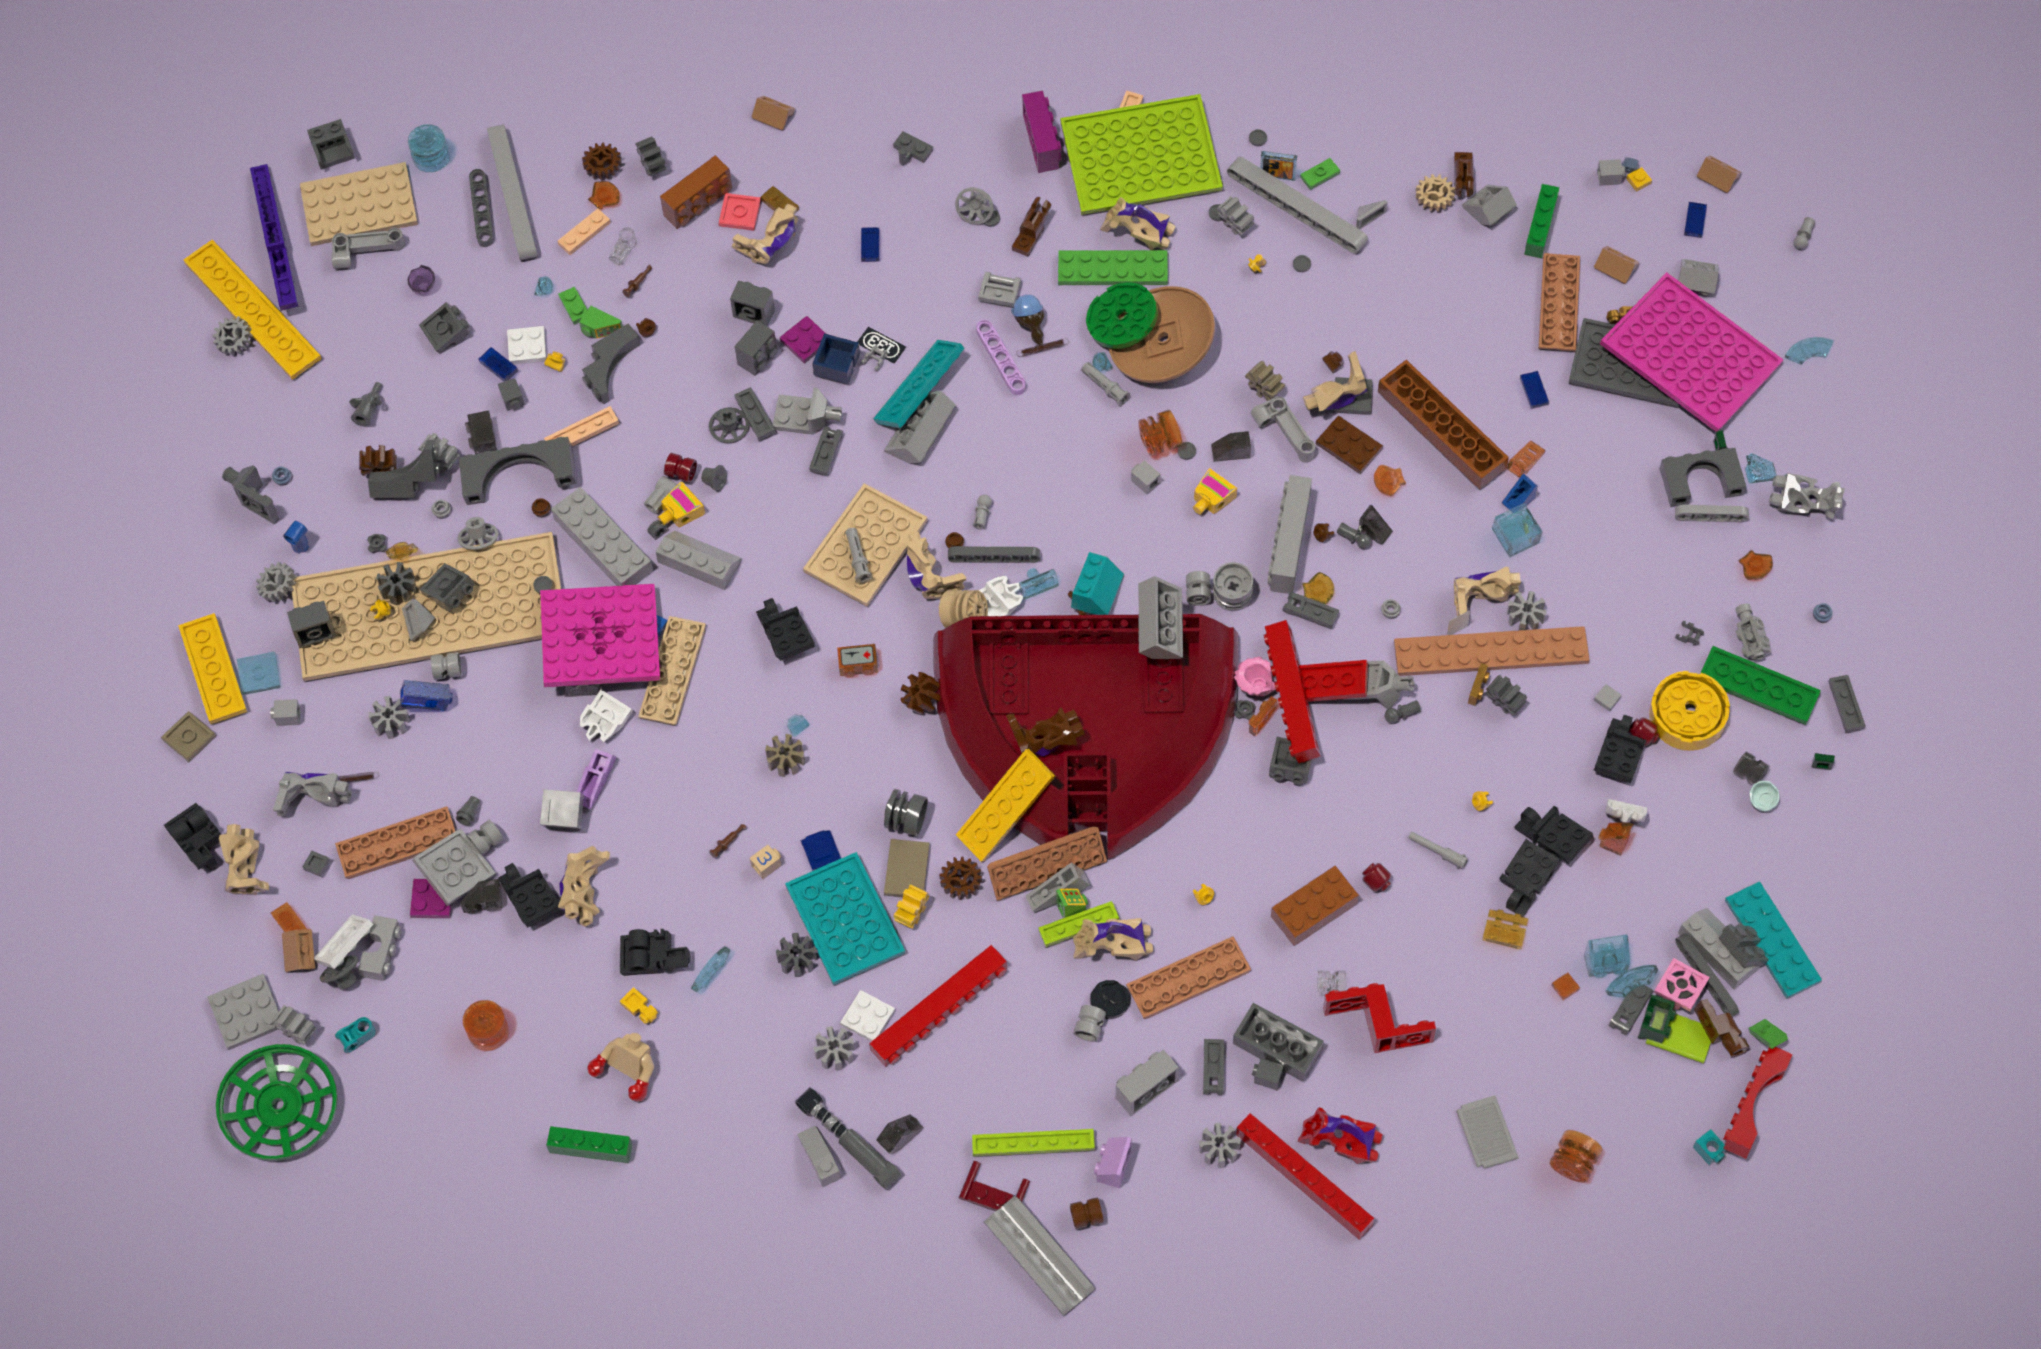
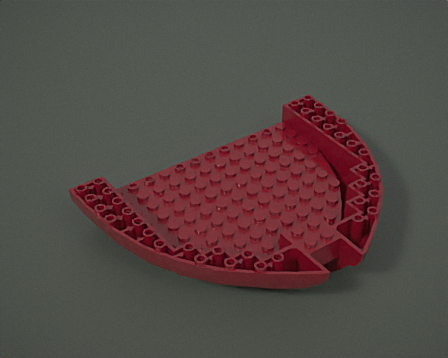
(1145, 720)

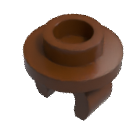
(646, 327)
(1321, 532)

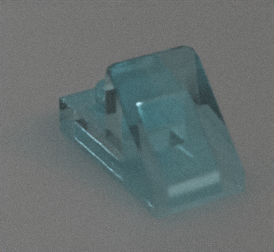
(1759, 469)

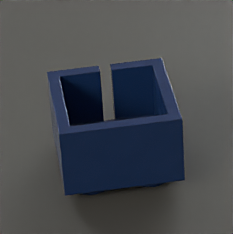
(836, 358)

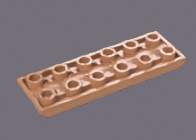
(1559, 302)
(393, 843)
(1040, 863)
(1188, 978)

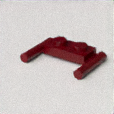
(986, 1195)

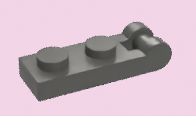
(825, 451)
(1311, 610)
(1630, 1008)
(1213, 1066)

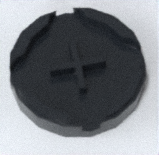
(1111, 998)

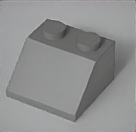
(1490, 204)
(1699, 276)

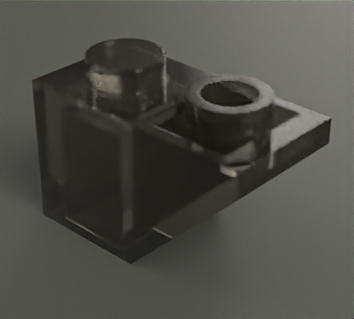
(483, 896)
(899, 1133)

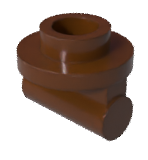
(1333, 361)

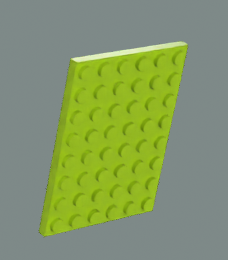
(1141, 153)

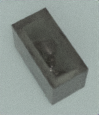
(481, 432)

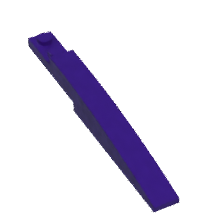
(274, 237)

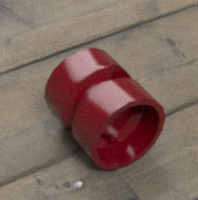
(680, 467)

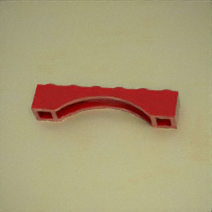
(1744, 1132)

